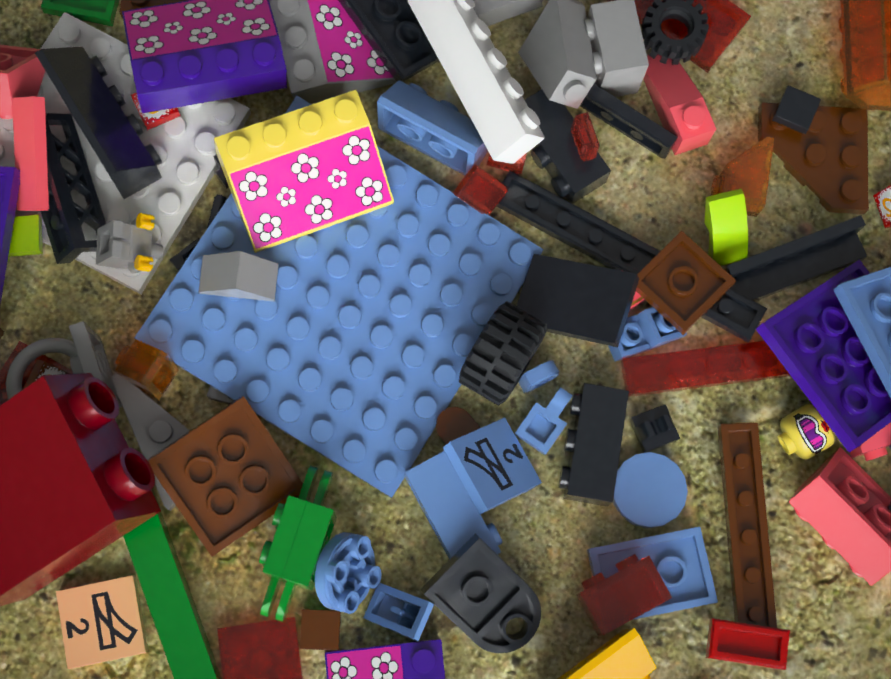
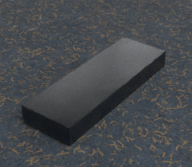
(629, 121)

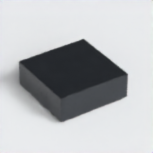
(796, 109)

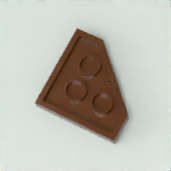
(828, 157)

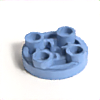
(346, 572)

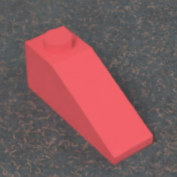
(679, 105)

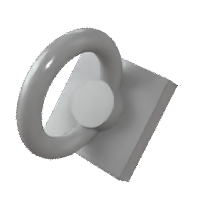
(85, 352)

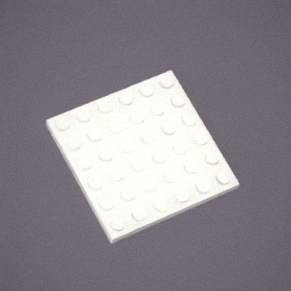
(182, 144)

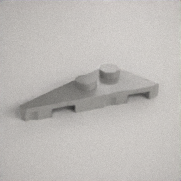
(150, 423)

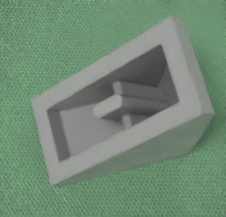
(238, 276)

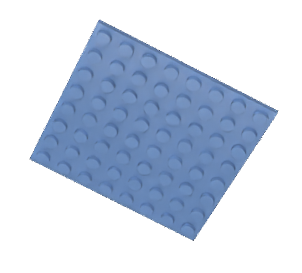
(360, 324)

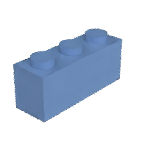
(449, 505)

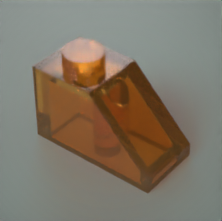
(750, 173)
(146, 368)

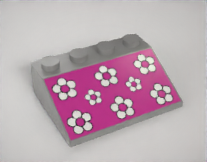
(325, 50)

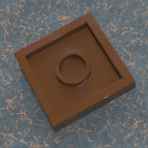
(683, 282)

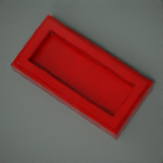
(747, 644)

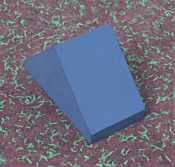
(398, 611)

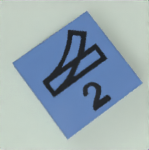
(492, 465)

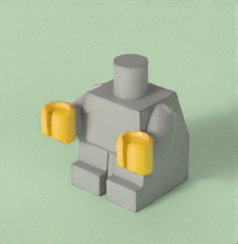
(128, 244)

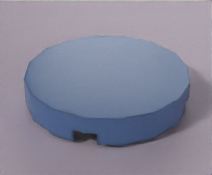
(649, 490)

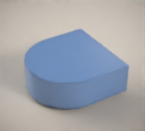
(538, 376)

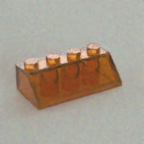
(866, 53)

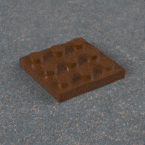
(226, 475)

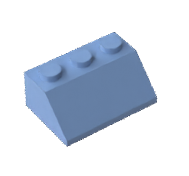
(430, 126)

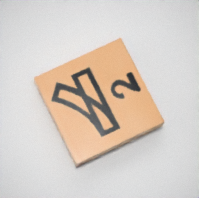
(101, 622)

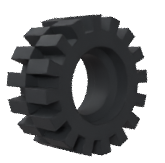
(671, 48)

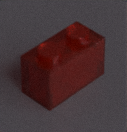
(623, 595)

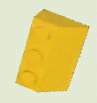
(618, 658)

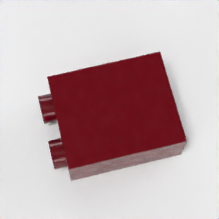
(64, 481)

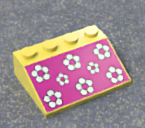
(304, 170)

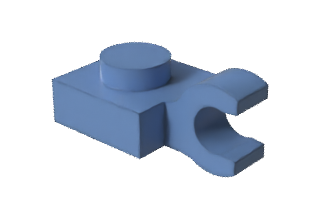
(542, 424)

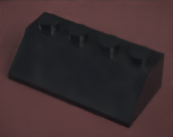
(101, 118)

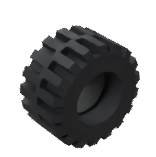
(502, 353)

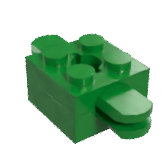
(298, 542)

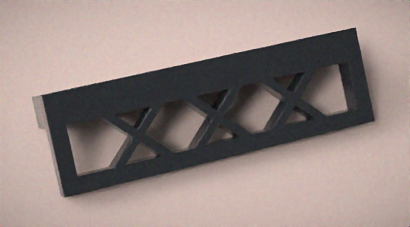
(64, 215)
(798, 260)

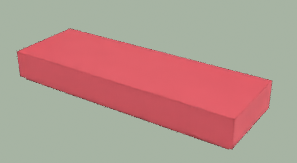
(31, 152)

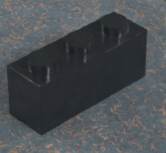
(559, 153)
(594, 444)

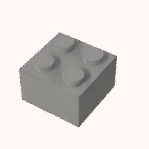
(617, 46)

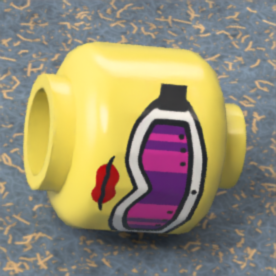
(805, 433)

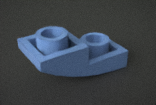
(644, 333)

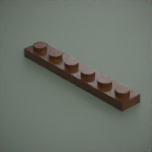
(746, 524)

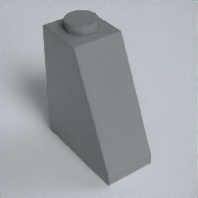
(561, 53)

